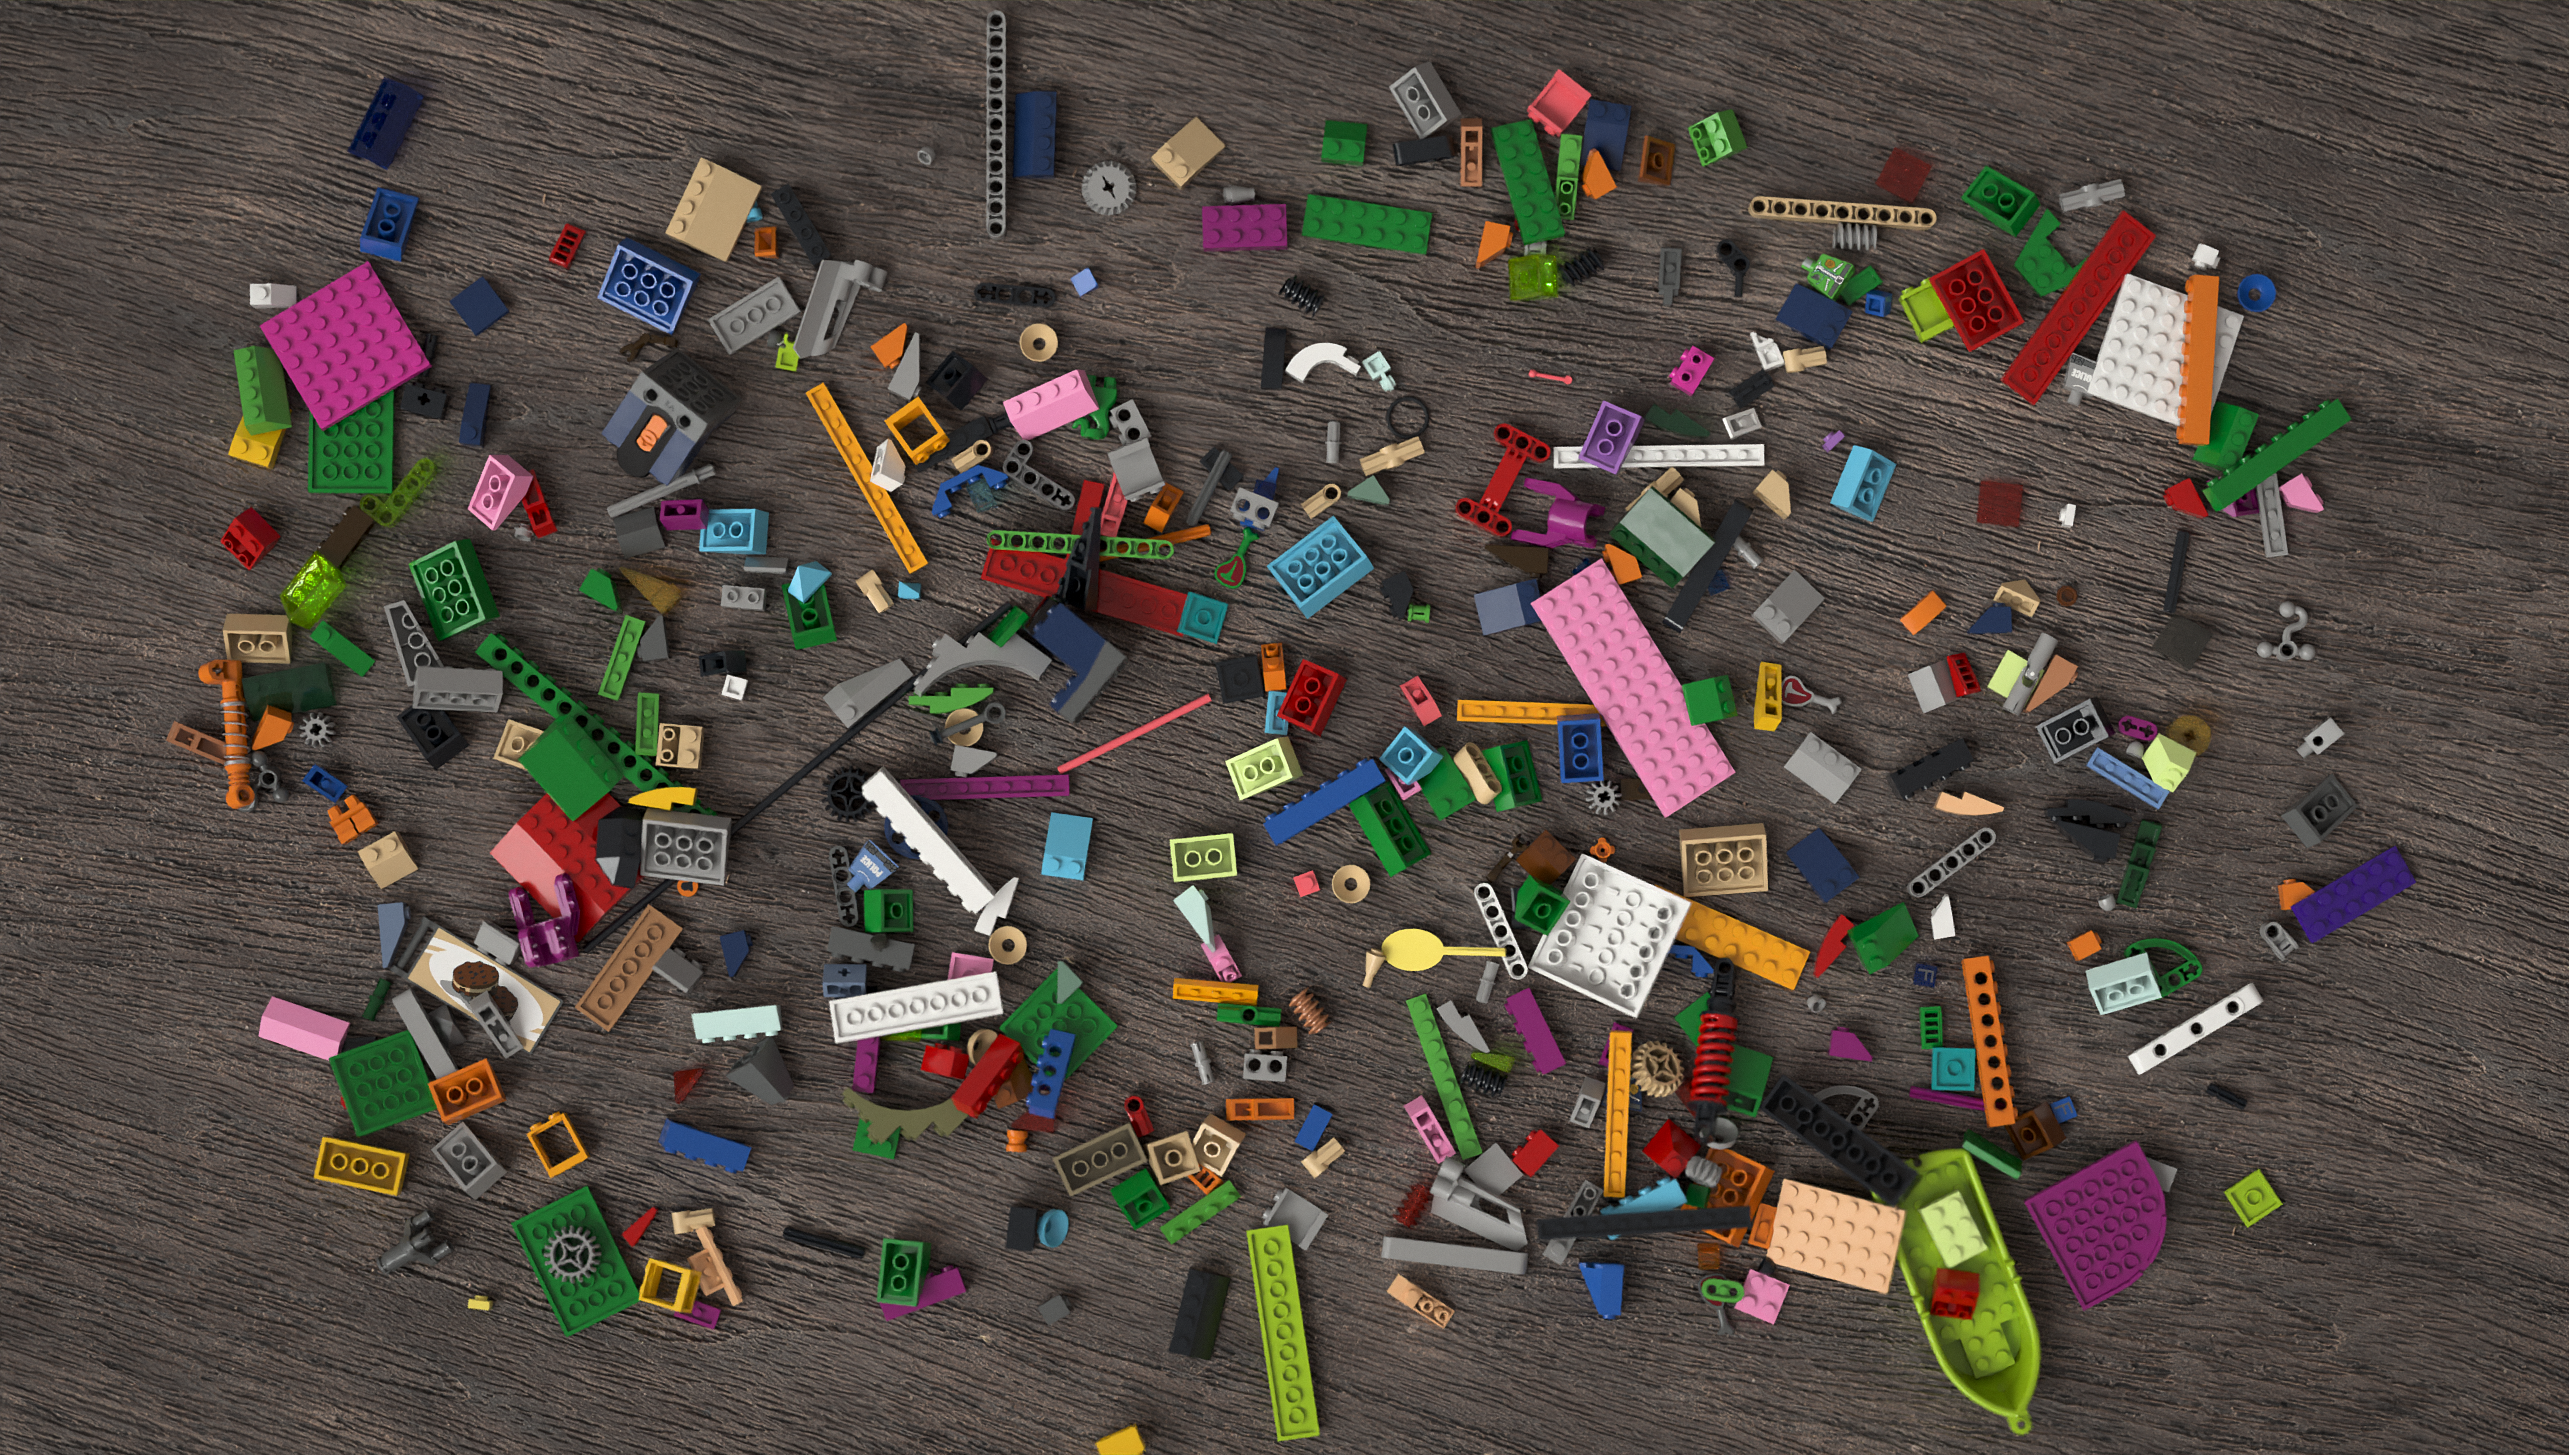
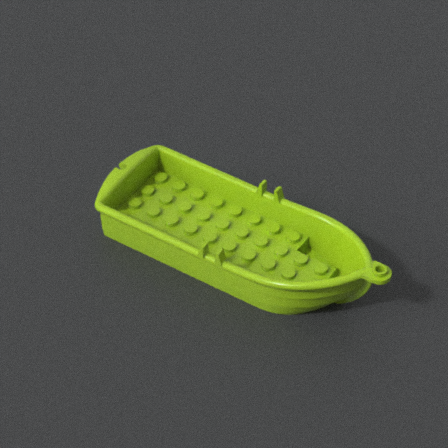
(1999, 1349)

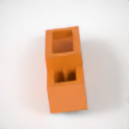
(1260, 1109)

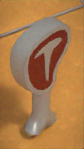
(1796, 695)

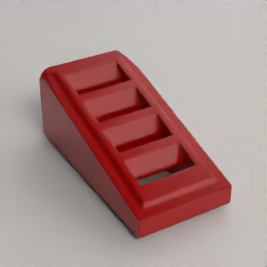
(560, 242)
(1961, 686)
(636, 1231)

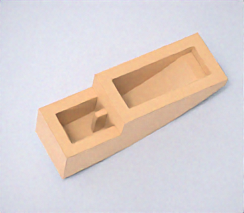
(1966, 805)

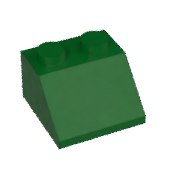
(1344, 143)
(601, 588)
(1709, 700)
(1540, 905)
(888, 910)
(1140, 1199)

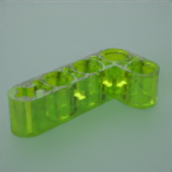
(402, 490)

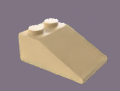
(1187, 153)
(515, 742)

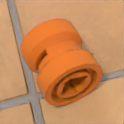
(1016, 1141)

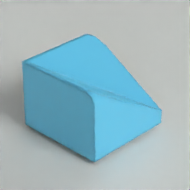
(909, 591)

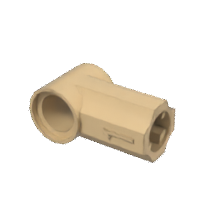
(1798, 359)
(970, 457)
(1319, 501)
(872, 587)
(1320, 1159)
(688, 1221)

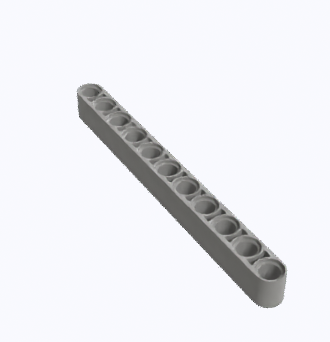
(997, 135)

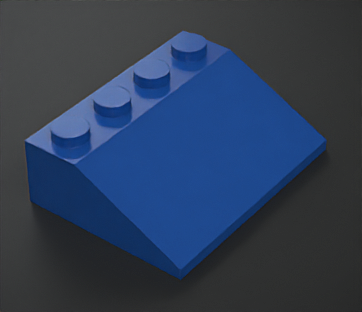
(648, 285)

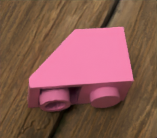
(2299, 495)
(1222, 961)

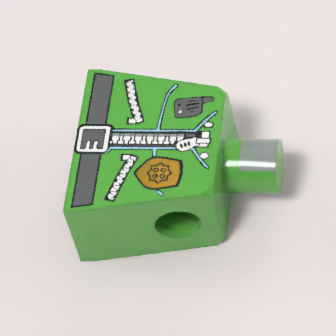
(1828, 275)

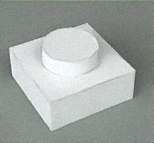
(2067, 515)
(734, 687)

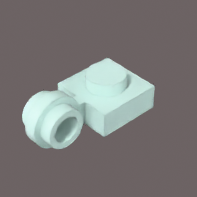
(1377, 367)

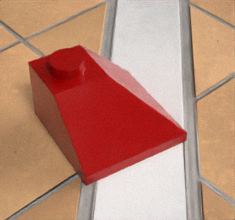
(1671, 1148)

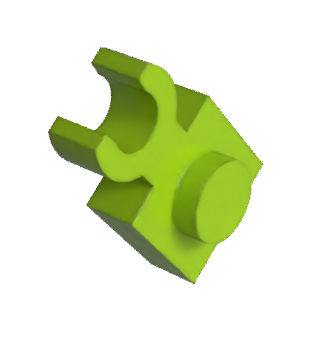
(787, 357)

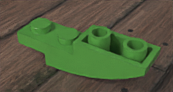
(1567, 174)
(960, 698)

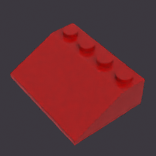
(1976, 300)

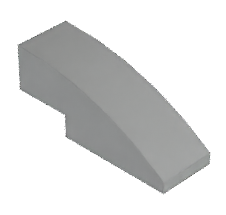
(1463, 1027)

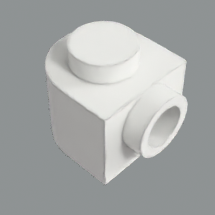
(2206, 257)

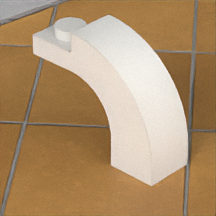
(1317, 354)

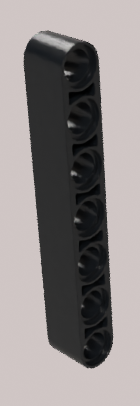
(1708, 566)

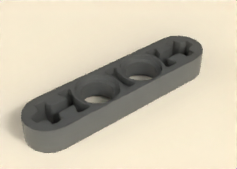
(839, 887)

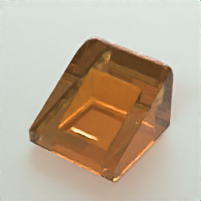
(1708, 1256)

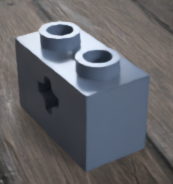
(844, 980)

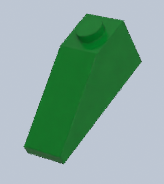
(342, 648)

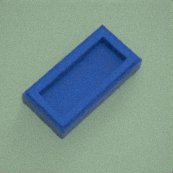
(1313, 1127)

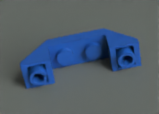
(942, 504)
(1698, 963)

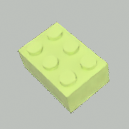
(1203, 857)
(1952, 1228)

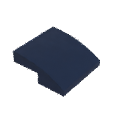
(479, 306)

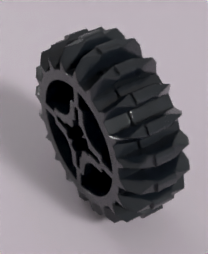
(848, 804)

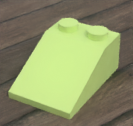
(1264, 767)

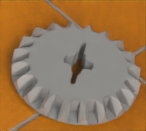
(1102, 201)

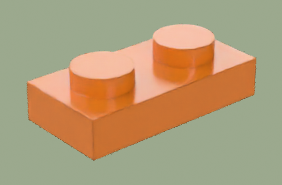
(1763, 1226)

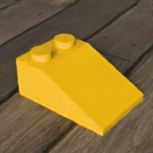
(258, 448)

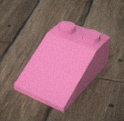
(499, 490)

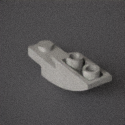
(1580, 1206)

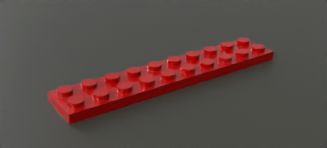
(2078, 307)
(1117, 594)

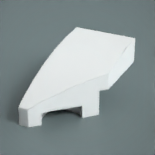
(1767, 352)
(1942, 919)

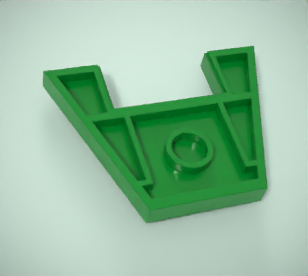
(2041, 263)

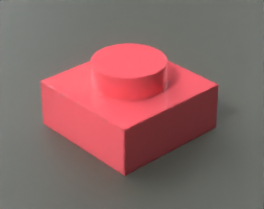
(1306, 883)

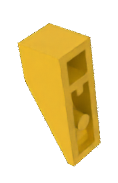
(1768, 697)

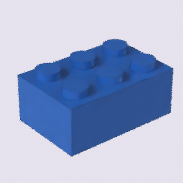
(1580, 748)

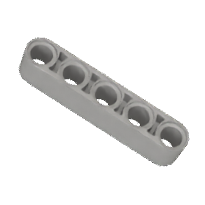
(1961, 860)
(424, 1033)

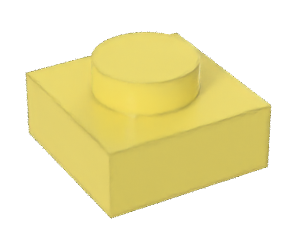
(480, 1302)

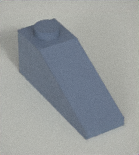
(392, 925)

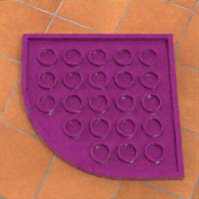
(2103, 1223)

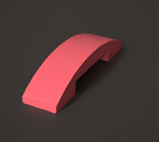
(1113, 510)

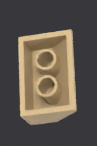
(258, 638)

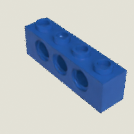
(1047, 1104)

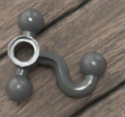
(280, 793)

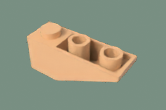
(1420, 1301)

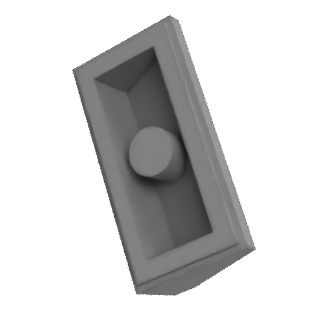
(766, 565)

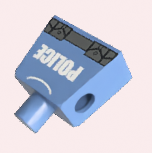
(870, 867)

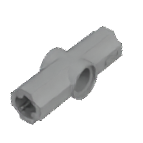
(2091, 195)

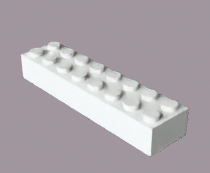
(928, 840)

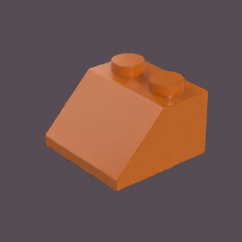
(1493, 242)

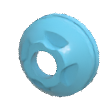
(1056, 1228)

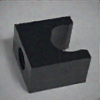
(1021, 1228)

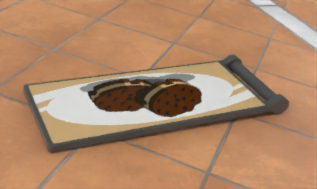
(460, 972)

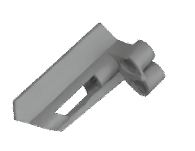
(833, 287)
(1458, 1202)

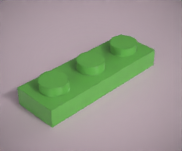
(647, 724)

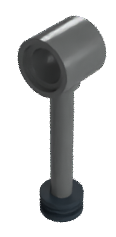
(937, 736)

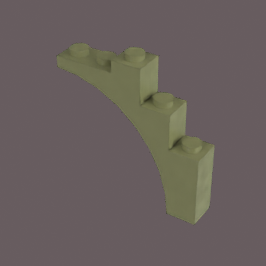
(913, 1122)

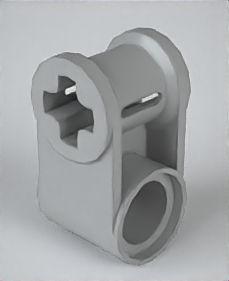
(2281, 942)

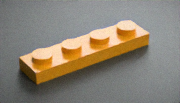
(1215, 991)

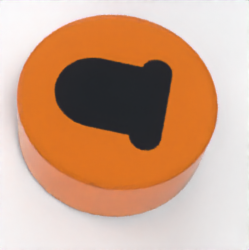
(687, 888)

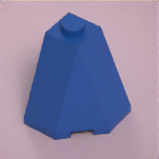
(1605, 1286)

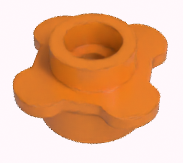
(1596, 850)

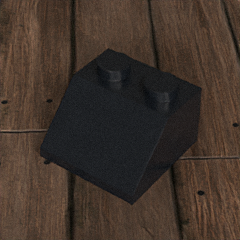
(956, 380)

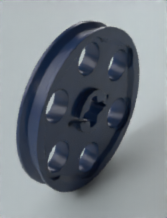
(927, 805)

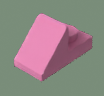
(1402, 788)

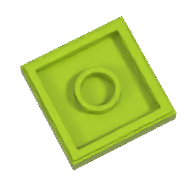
(2252, 1198)

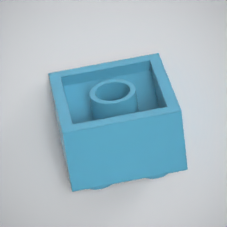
(1410, 756)

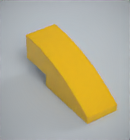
(666, 797)

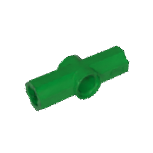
(1234, 1014)

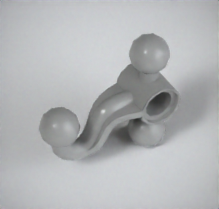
(2306, 651)

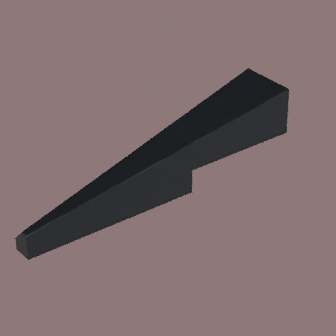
(1081, 578)

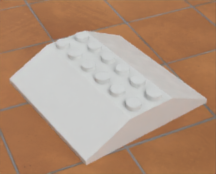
(1610, 936)

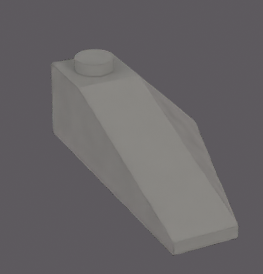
(863, 693)

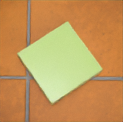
(2007, 674)

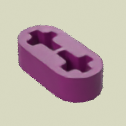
(2135, 733)

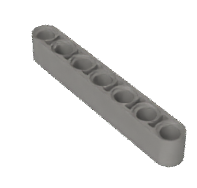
(1454, 1255)

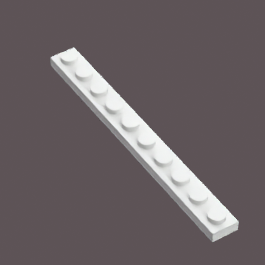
(1672, 456)

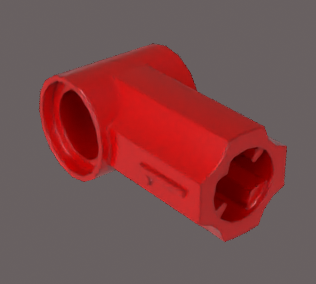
(1139, 1117)

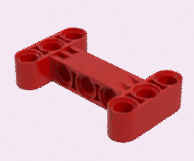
(1502, 480)

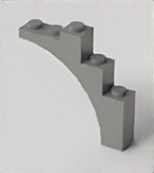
(981, 651)

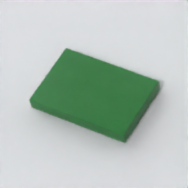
(1992, 1154)

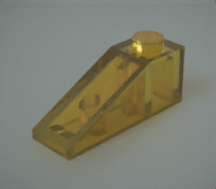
(658, 592)

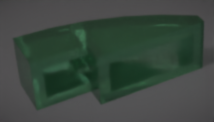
(1676, 423)

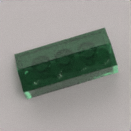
(290, 690)

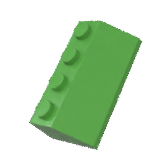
(262, 390)

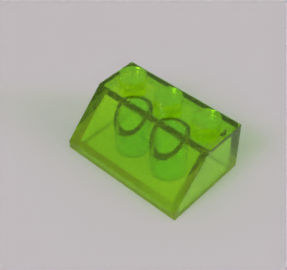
(312, 591)

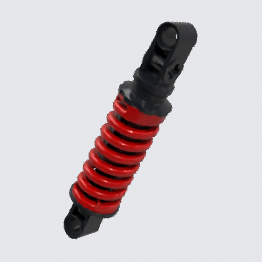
(1714, 1052)

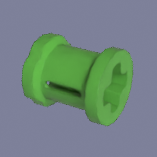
(1423, 612)

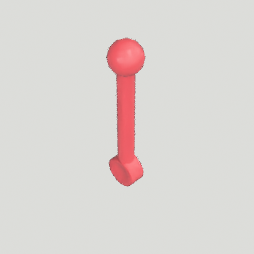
(1567, 380)

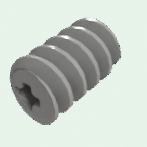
(1854, 236)

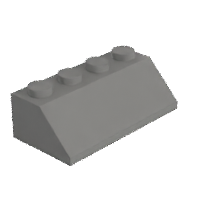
(457, 689)

